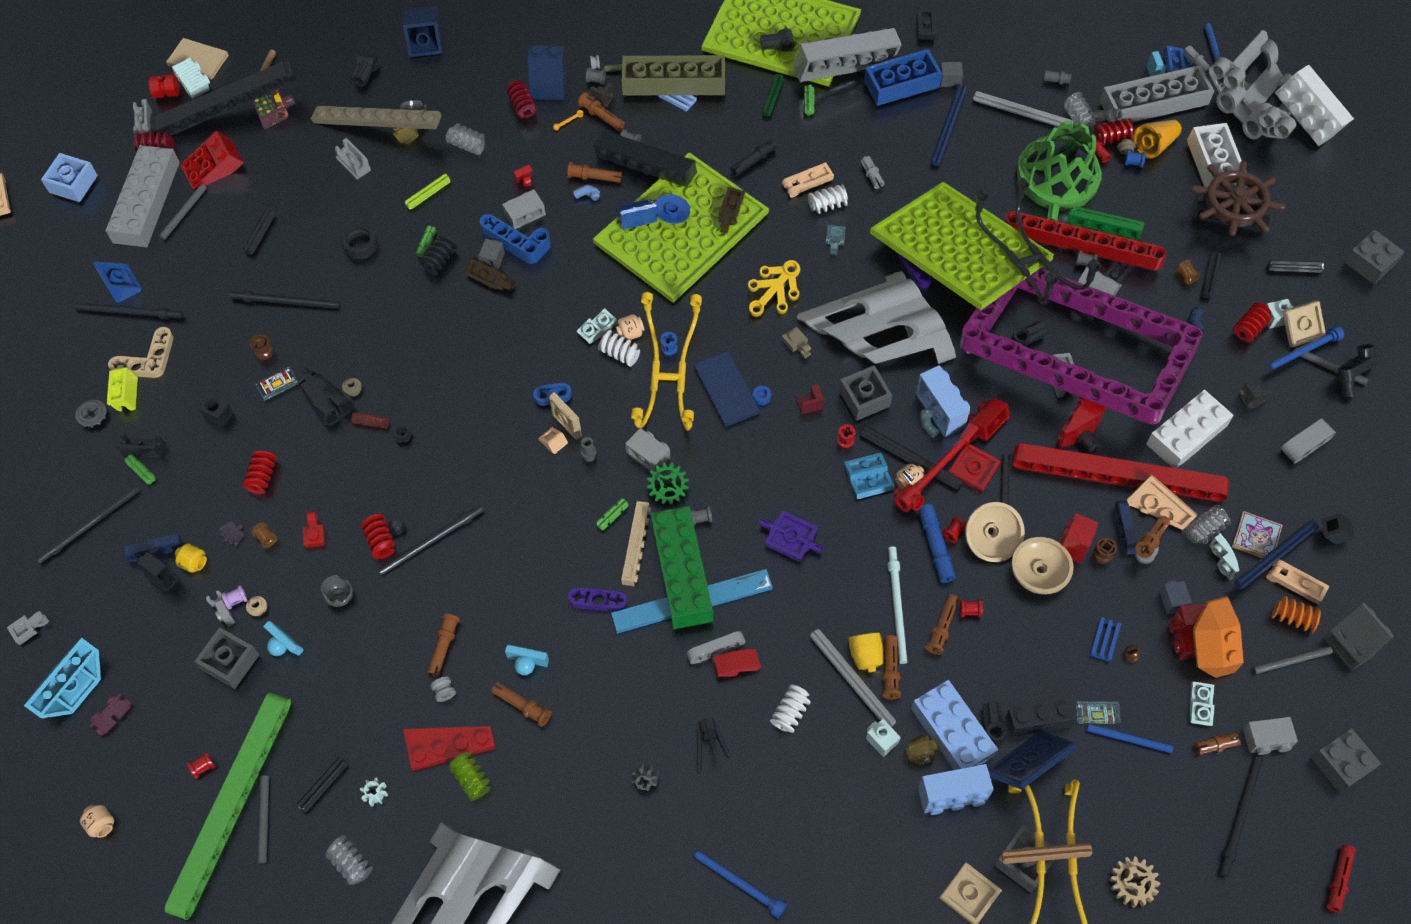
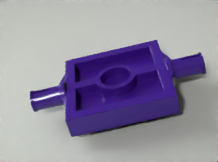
(791, 536)

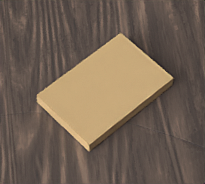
(208, 57)

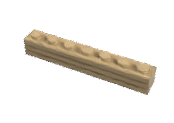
(636, 543)

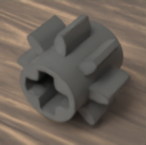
(645, 776)

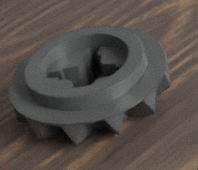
(95, 406)

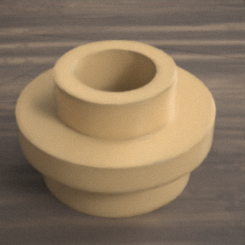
(260, 610)

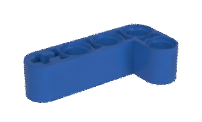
(526, 248)

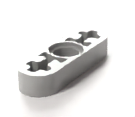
(716, 647)

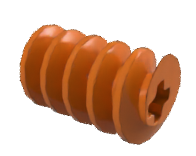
(1297, 613)

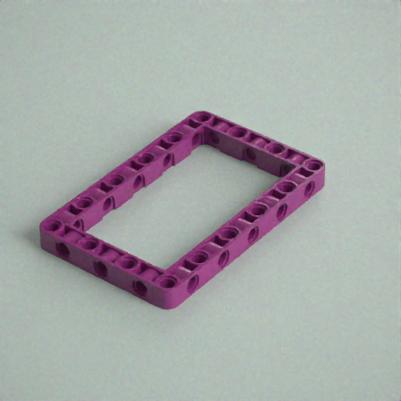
(1078, 380)

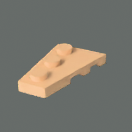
(1158, 500)

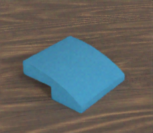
(869, 475)

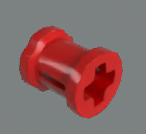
(842, 432)
(954, 530)
(971, 608)
(201, 764)

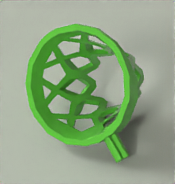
(1042, 193)

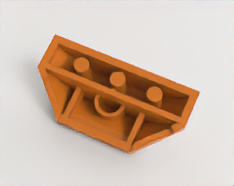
(1218, 639)

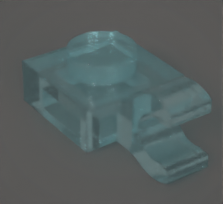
(835, 237)

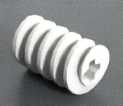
(828, 198)
(617, 348)
(790, 708)

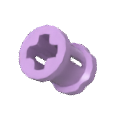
(234, 597)

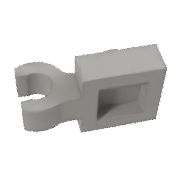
(222, 612)
(25, 627)

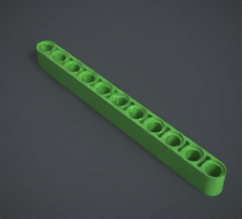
(227, 807)

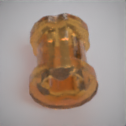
(1188, 271)
(264, 535)

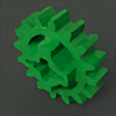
(678, 490)

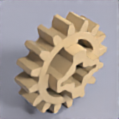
(1137, 890)

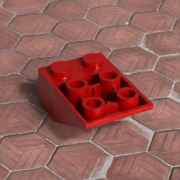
(211, 161)
(1082, 418)

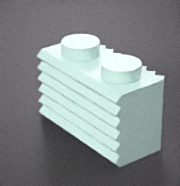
(190, 77)

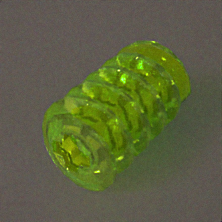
(468, 776)

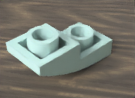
(596, 328)
(1228, 564)
(1201, 703)

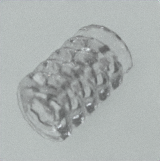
(1079, 110)
(466, 139)
(1208, 525)
(346, 861)

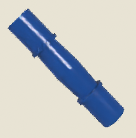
(936, 543)

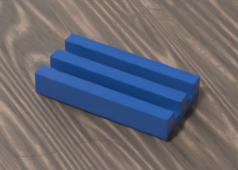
(1109, 624)

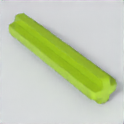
(427, 191)

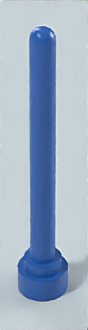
(1333, 335)
(775, 905)

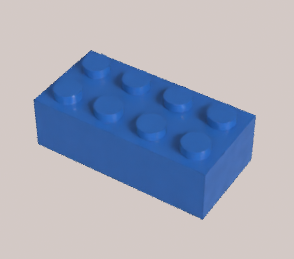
(902, 77)

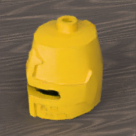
(867, 651)

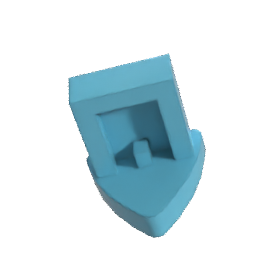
(1155, 64)

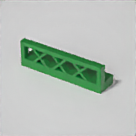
(1106, 223)

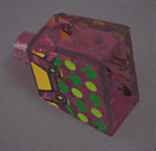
(272, 108)

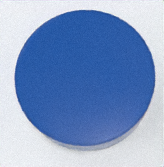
(761, 395)

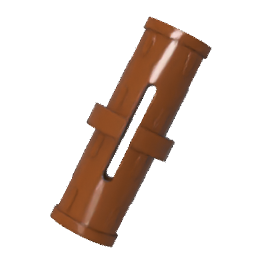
(1217, 743)

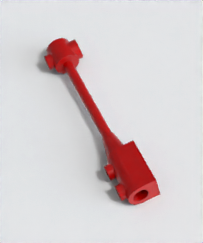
(981, 425)

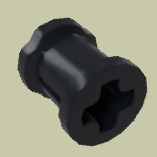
(1088, 442)

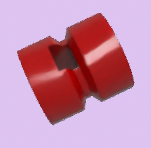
(164, 86)

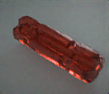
(370, 420)

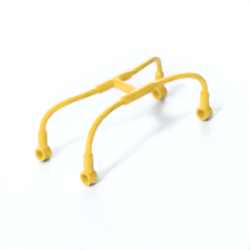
(687, 416)
(1070, 789)

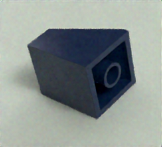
(422, 31)
(547, 72)

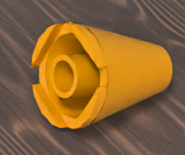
(1156, 137)

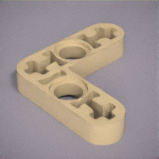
(148, 363)

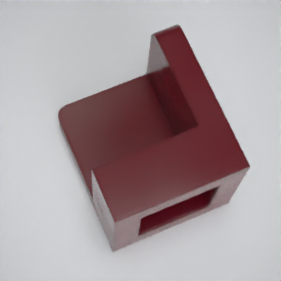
(811, 402)

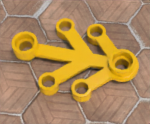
(775, 285)

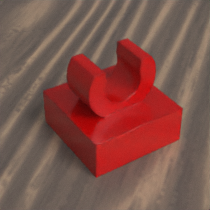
(523, 175)

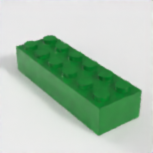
(682, 568)

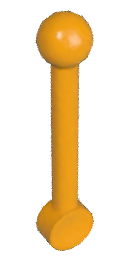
(579, 114)

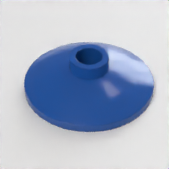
(672, 209)

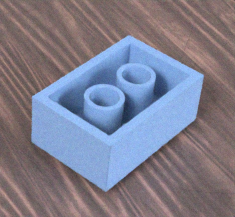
(944, 400)
(955, 789)

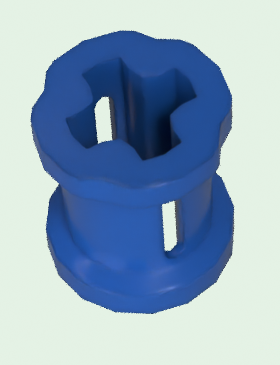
(1135, 158)
(671, 344)

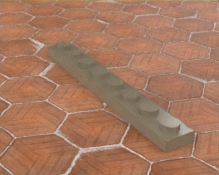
(376, 117)

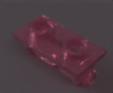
(103, 720)

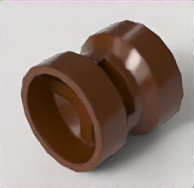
(261, 347)
(1101, 553)

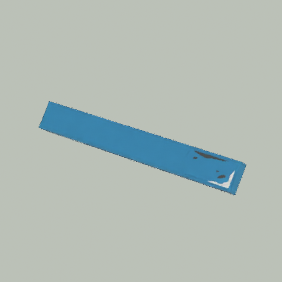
(719, 593)

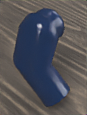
(1195, 317)

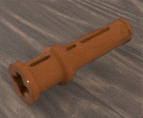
(595, 108)
(585, 172)
(1158, 528)
(940, 631)
(444, 636)
(891, 676)
(529, 707)

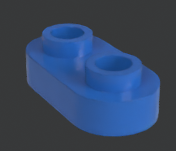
(547, 390)

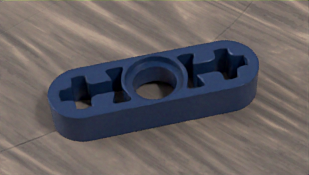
(1125, 527)
(156, 546)

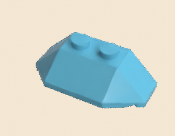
(67, 682)

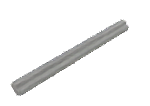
(1019, 109)
(851, 677)

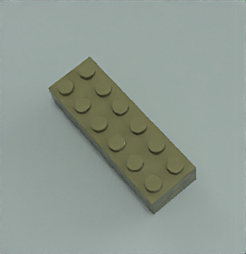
(673, 75)

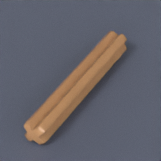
(1046, 853)

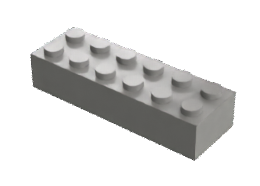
(845, 54)
(1159, 94)
(142, 196)

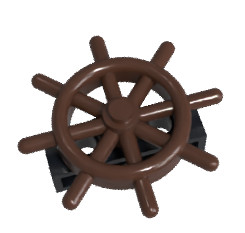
(1235, 205)

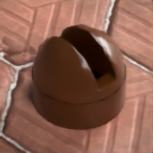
(1133, 657)

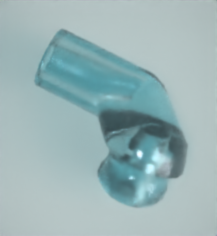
(926, 422)

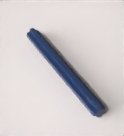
(948, 125)
(1277, 553)

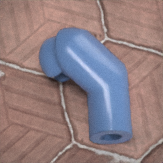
(587, 190)

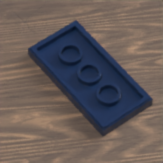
(726, 389)
(1031, 759)

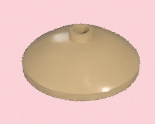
(1006, 535)
(1044, 555)

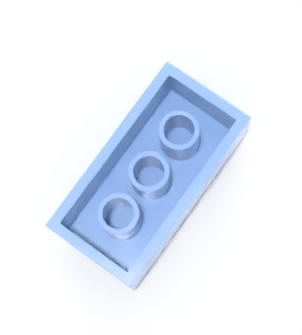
(953, 727)

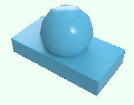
(281, 641)
(526, 658)

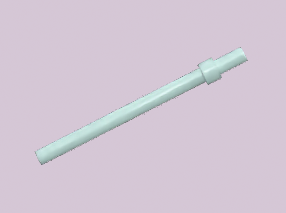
(894, 568)

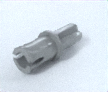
(1196, 59)
(872, 172)

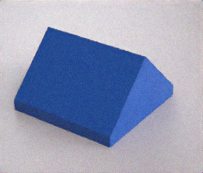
(637, 213)
(118, 279)

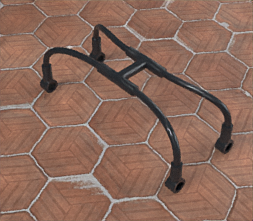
(1052, 277)

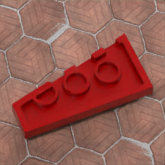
(439, 745)

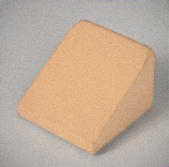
(553, 440)

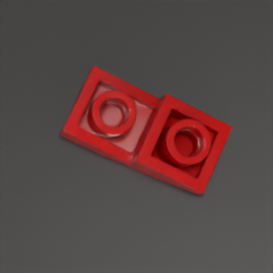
(737, 661)

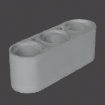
(1308, 441)

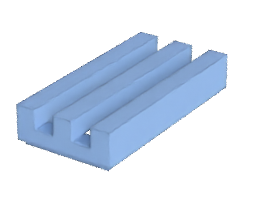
(685, 100)

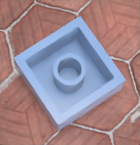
(69, 177)

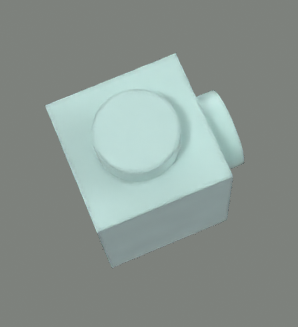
(1276, 312)
(882, 737)

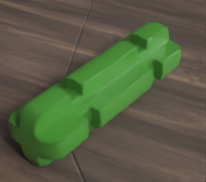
(809, 100)
(426, 240)
(140, 469)
(612, 513)

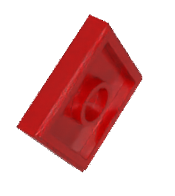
(975, 467)

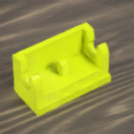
(122, 389)

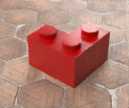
(1078, 536)
(1182, 628)

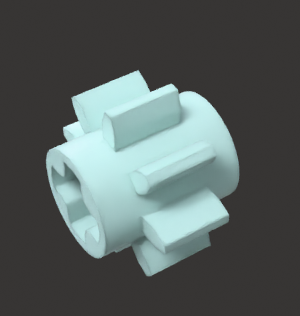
(368, 794)

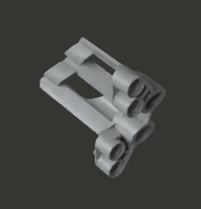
(1248, 99)
(886, 306)
(467, 868)

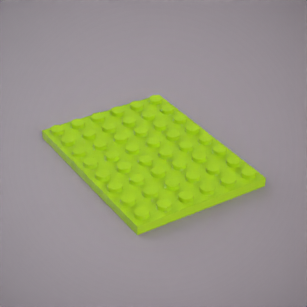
(741, 23)
(946, 242)
(679, 254)

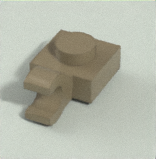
(797, 340)

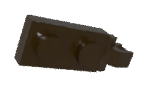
(730, 208)
(489, 275)

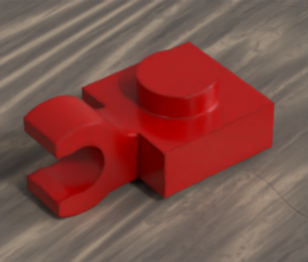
(313, 534)

